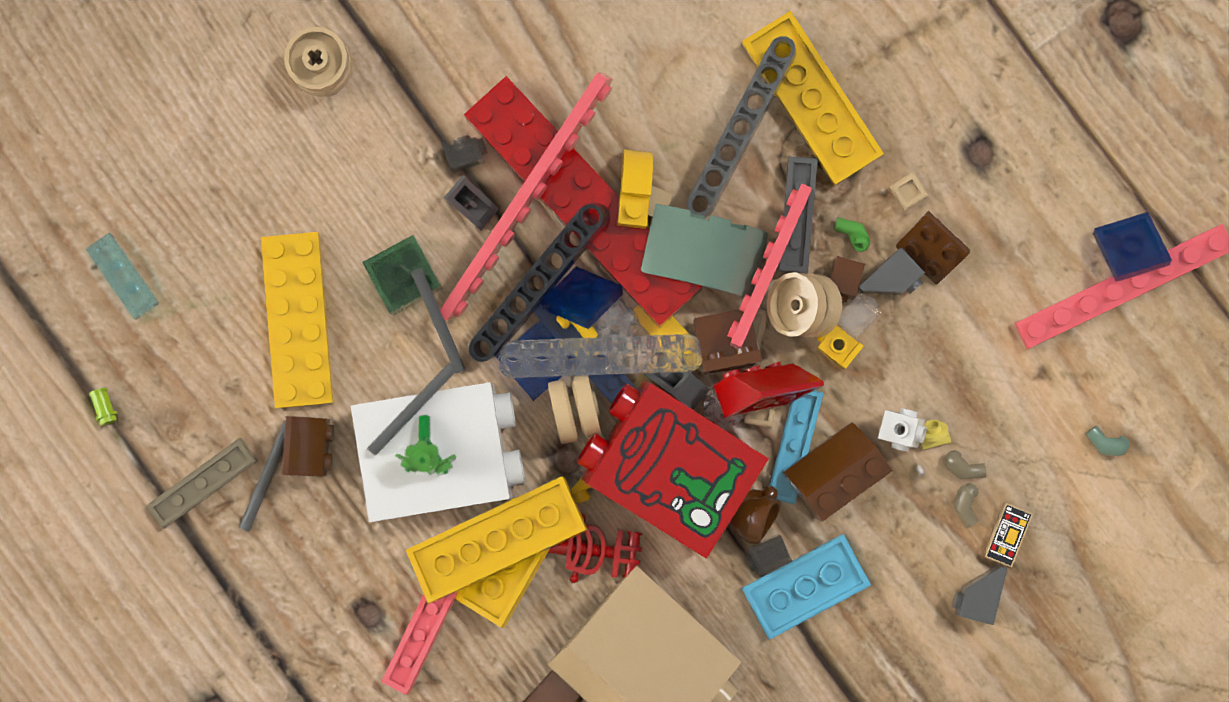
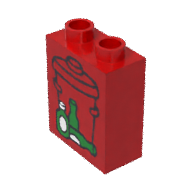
(671, 466)

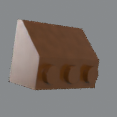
(837, 472)

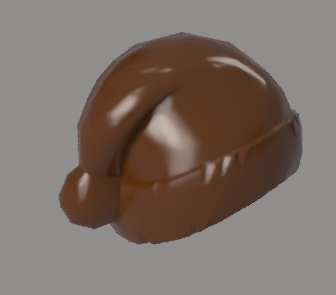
(756, 514)

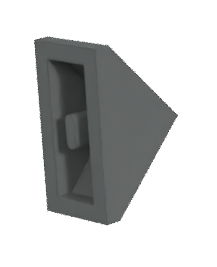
(471, 203)

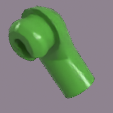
(855, 232)

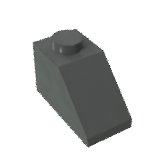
(894, 276)
(680, 385)
(981, 596)

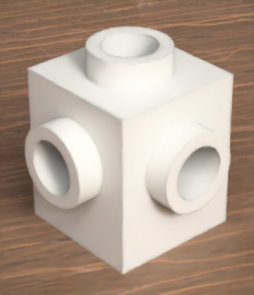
(893, 429)

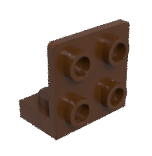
(715, 344)

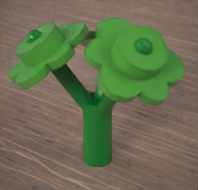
(425, 453)

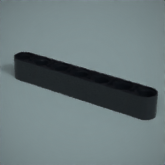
(551, 276)

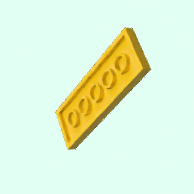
(816, 102)
(297, 320)
(496, 539)

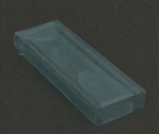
(122, 276)

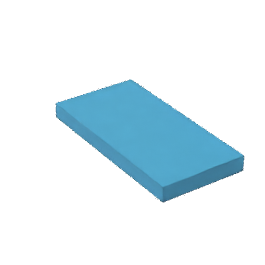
(806, 586)

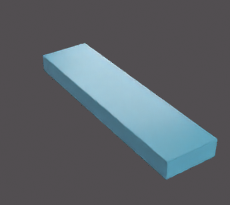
(795, 441)

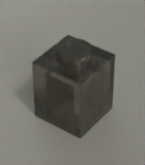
(768, 555)

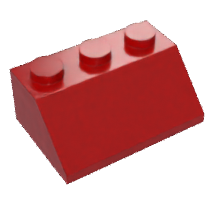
(764, 388)

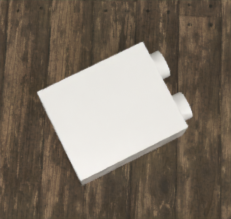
(462, 423)

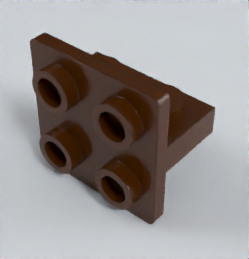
(933, 247)

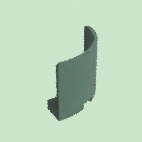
(703, 250)

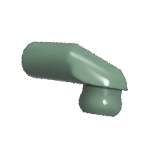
(1106, 445)

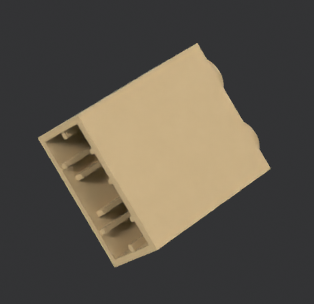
(645, 650)

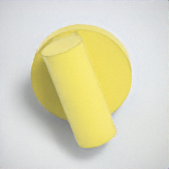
(936, 434)

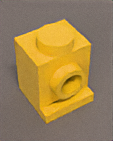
(843, 357)

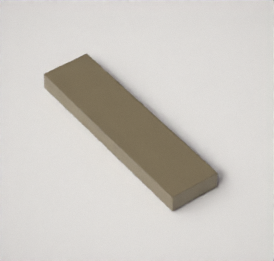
(201, 483)

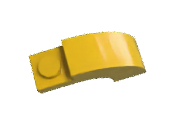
(635, 188)

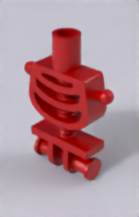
(578, 548)

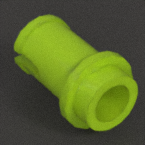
(103, 407)

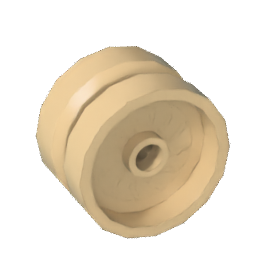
(309, 47)
(804, 305)
(579, 407)

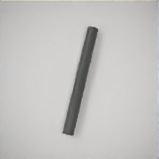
(437, 319)
(413, 407)
(264, 481)

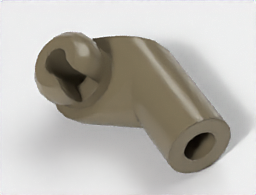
(962, 469)
(963, 503)

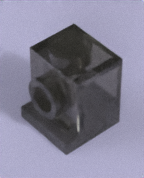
(465, 153)

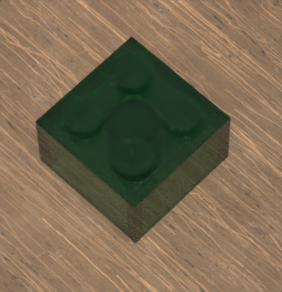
(393, 278)

